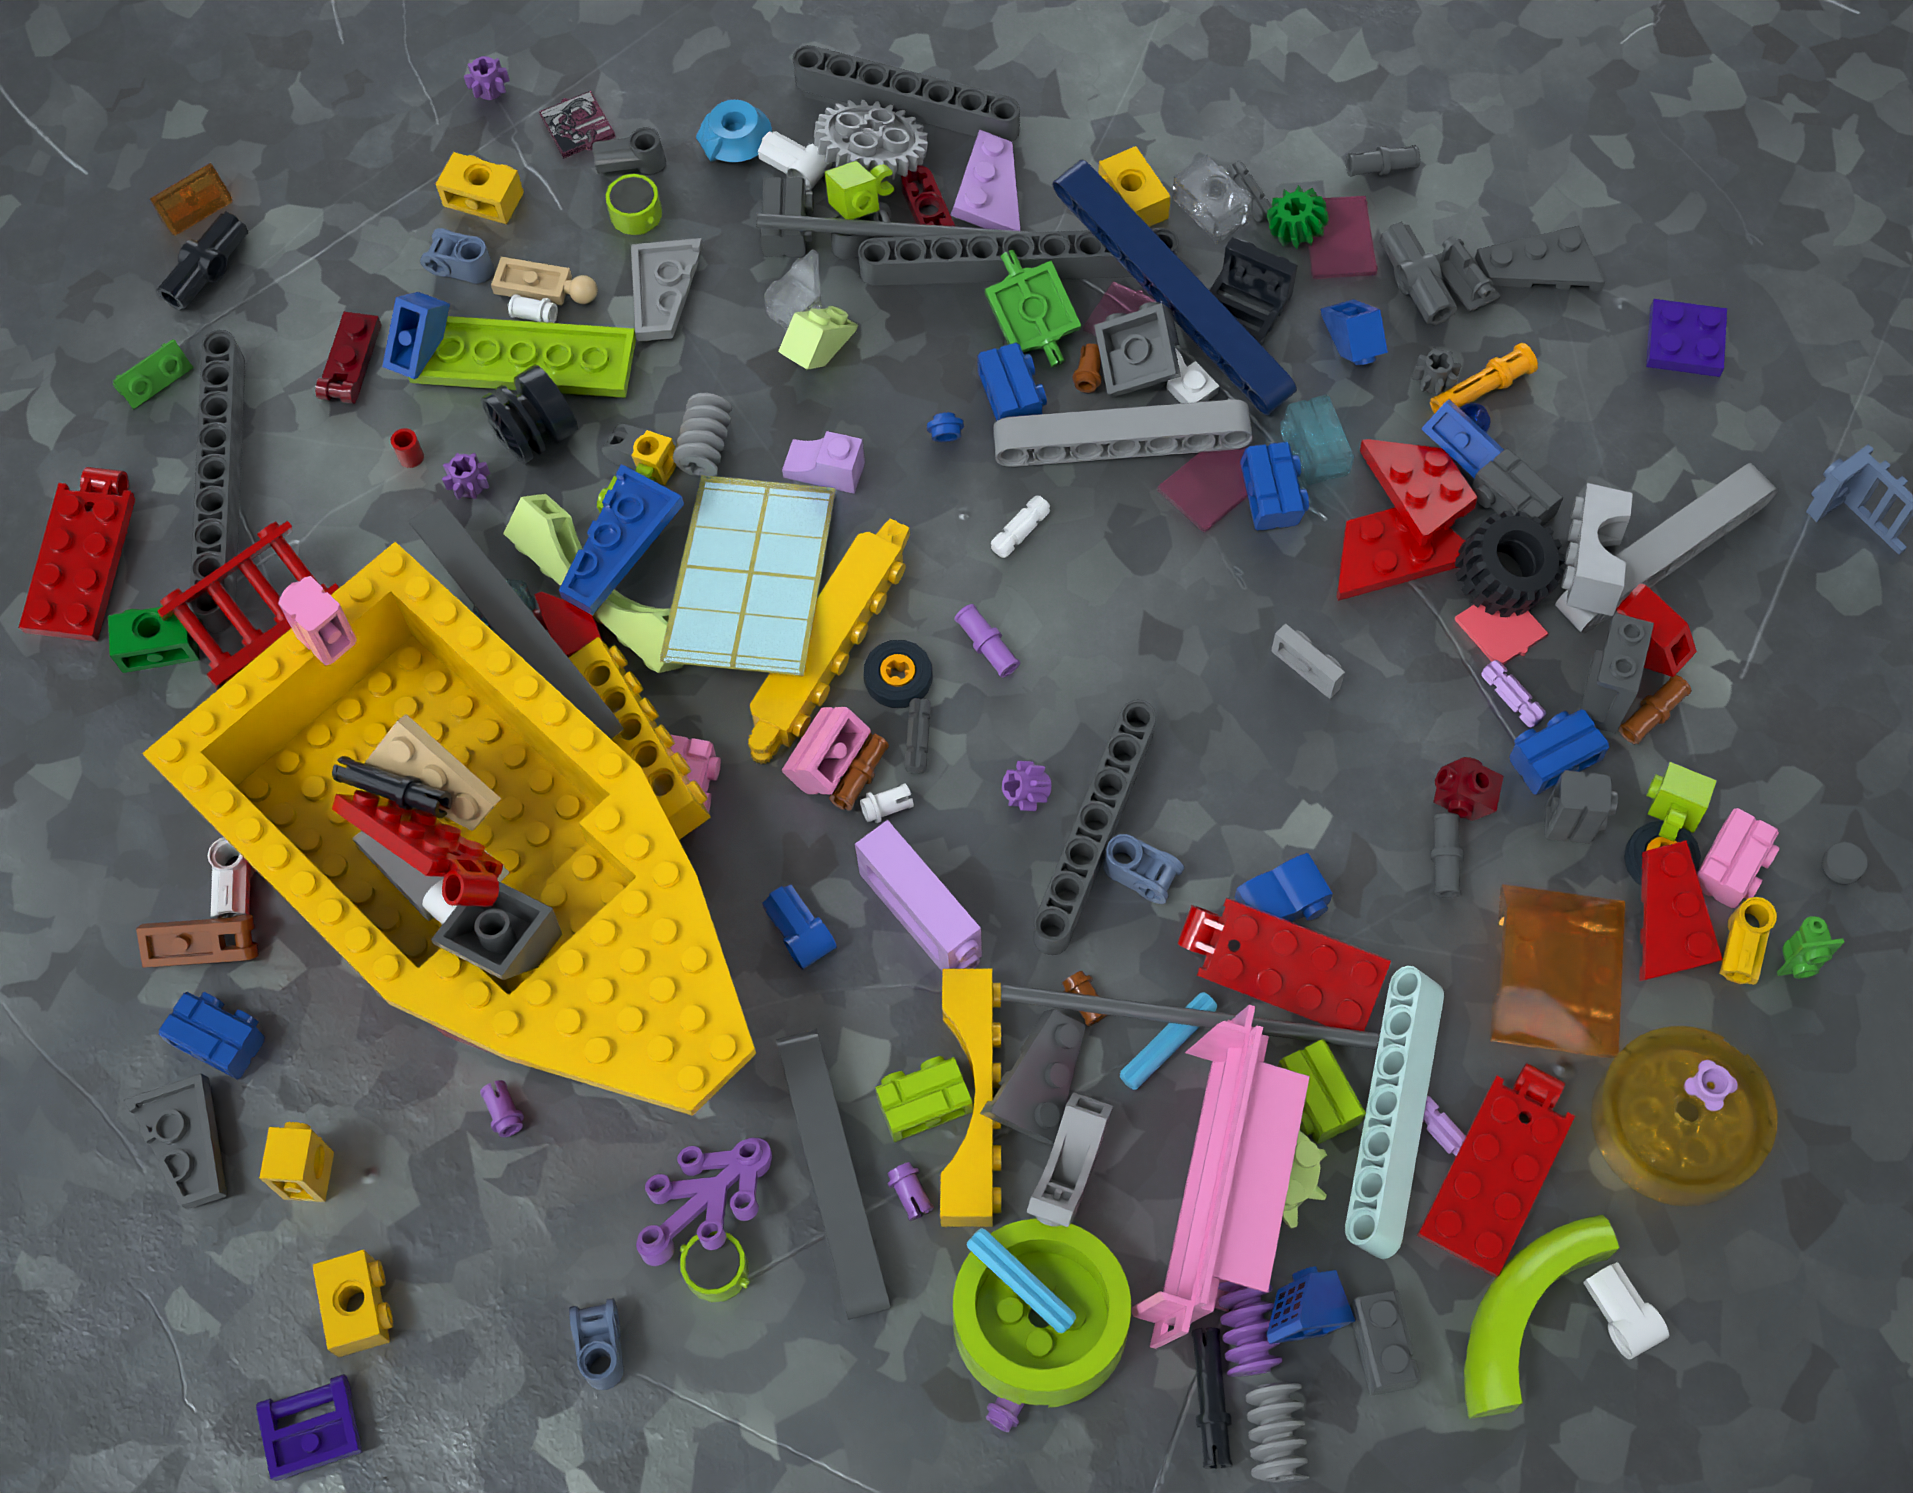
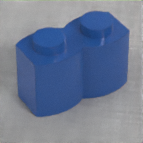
(1288, 891)

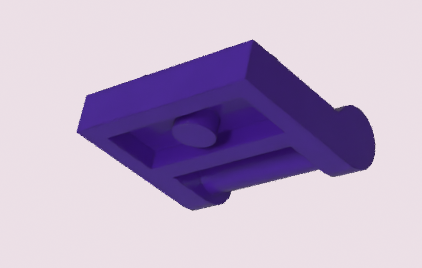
(311, 1441)

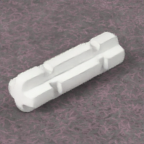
(1020, 526)

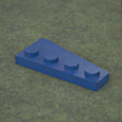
(626, 527)

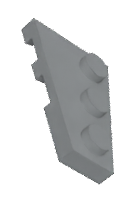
(661, 285)

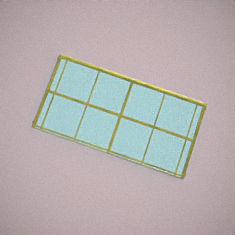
(749, 576)

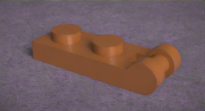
(196, 941)

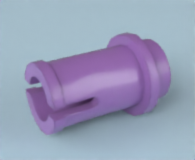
(505, 1117)
(909, 1189)
(1004, 1414)

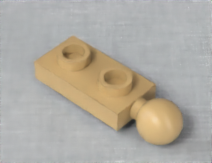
(541, 281)

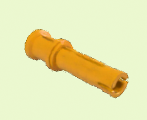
(1497, 374)

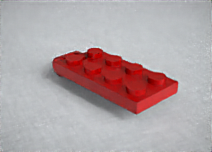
(79, 557)
(427, 846)
(1286, 964)
(1498, 1171)

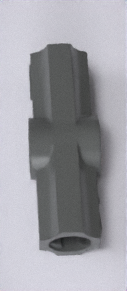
(1418, 273)

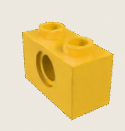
(1137, 185)
(480, 187)
(296, 1163)
(335, 1284)

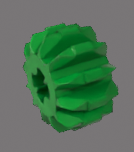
(1297, 217)

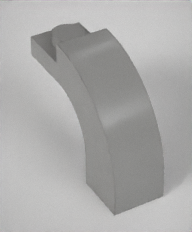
(1070, 1161)

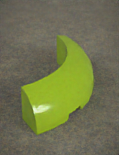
(1503, 1313)

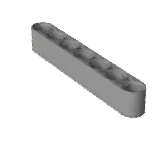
(1122, 433)
(1684, 536)

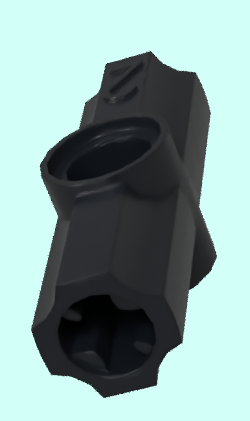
(202, 261)

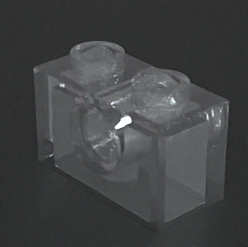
(1212, 198)

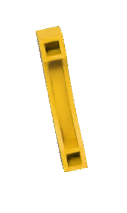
(967, 1181)

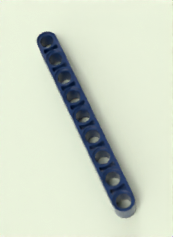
(1175, 286)

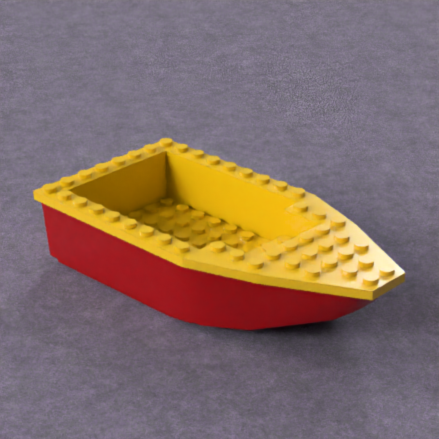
(637, 978)

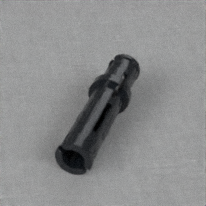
(406, 791)
(1211, 1398)

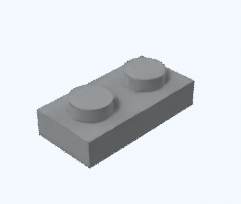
(1299, 653)

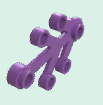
(745, 1162)

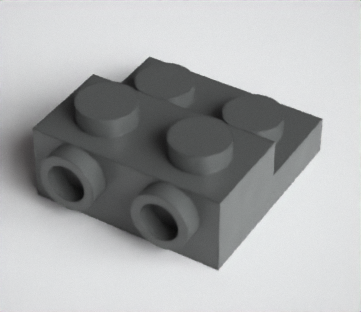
(1138, 348)

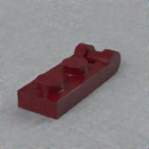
(349, 357)

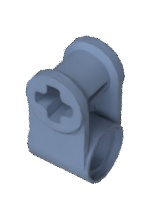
(458, 257)
(1144, 869)
(595, 1335)

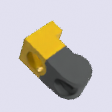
(636, 445)

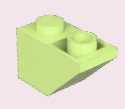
(816, 336)

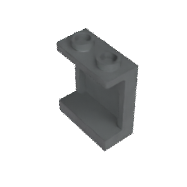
(1616, 672)

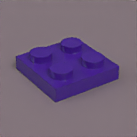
(1686, 337)

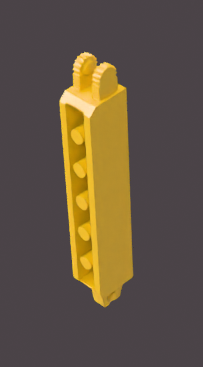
(840, 620)

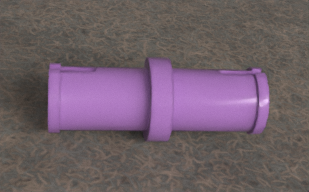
(987, 640)

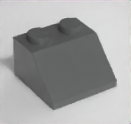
(503, 937)

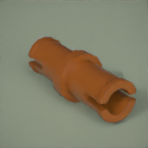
(1655, 709)
(859, 772)

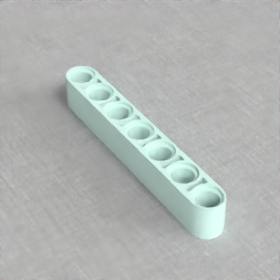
(1394, 1113)

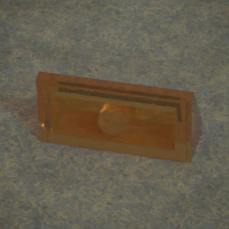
(191, 199)

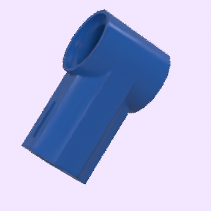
(803, 935)

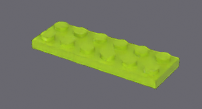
(496, 350)

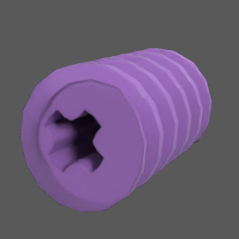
(1248, 1331)

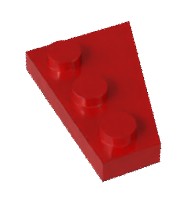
(1676, 918)

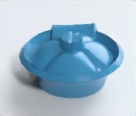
(733, 131)

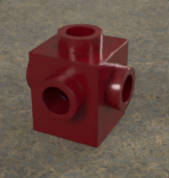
(1468, 788)

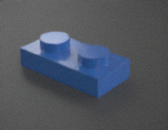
(1461, 438)

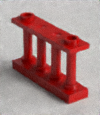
(223, 664)

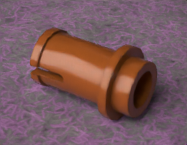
(1087, 375)
(1081, 984)

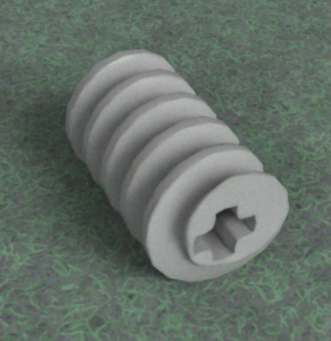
(702, 434)
(1276, 1432)

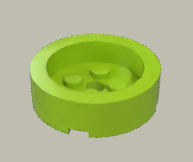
(1036, 1362)

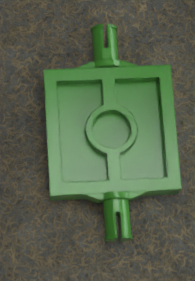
(1033, 308)

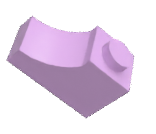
(826, 462)

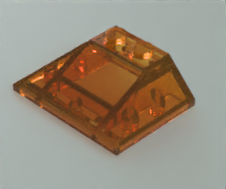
(1559, 971)

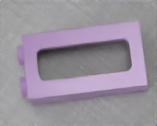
(918, 899)

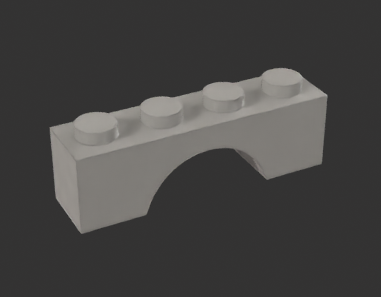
(1592, 573)

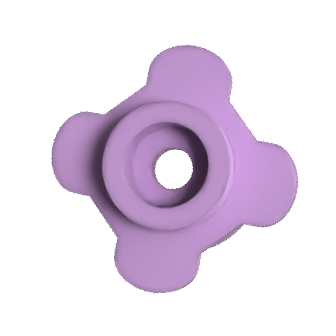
(1719, 1076)

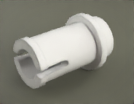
(532, 309)
(886, 803)

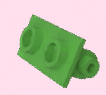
(152, 374)
(1808, 949)

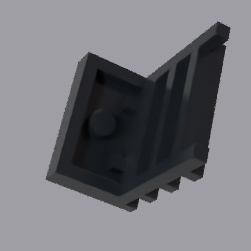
(1257, 279)

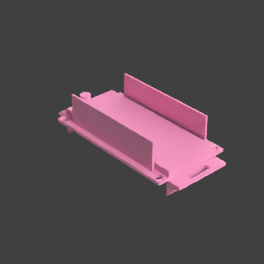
(1233, 1179)

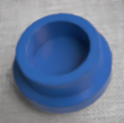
(945, 427)

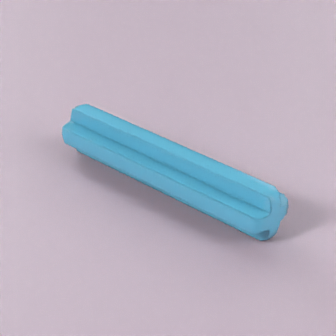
(1163, 1046)
(1021, 1280)

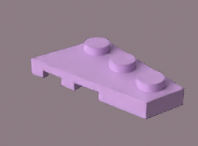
(989, 186)

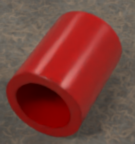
(407, 448)

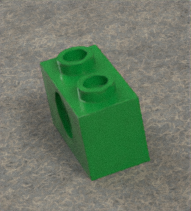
(135, 651)

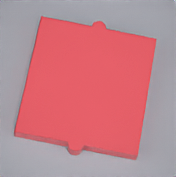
(1501, 636)

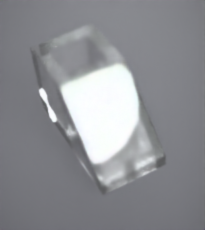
(795, 291)

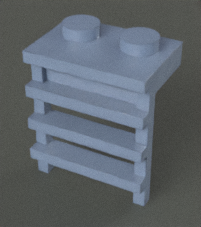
(1854, 484)

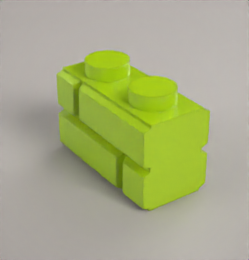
(923, 1097)
(1329, 1099)

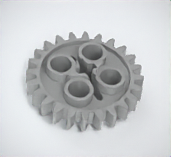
(870, 137)

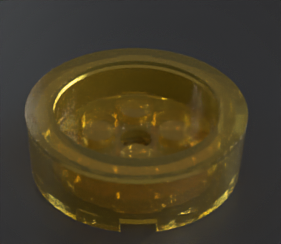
(1659, 1149)

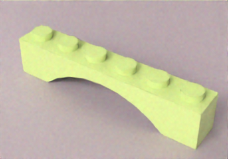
(549, 538)

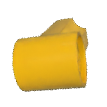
(1747, 943)

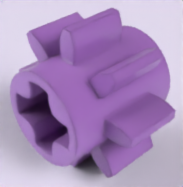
(486, 78)
(466, 475)
(1026, 786)

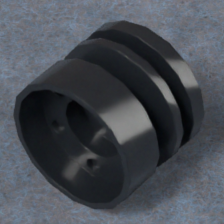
(534, 411)

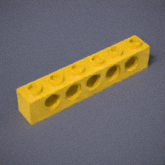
(641, 736)

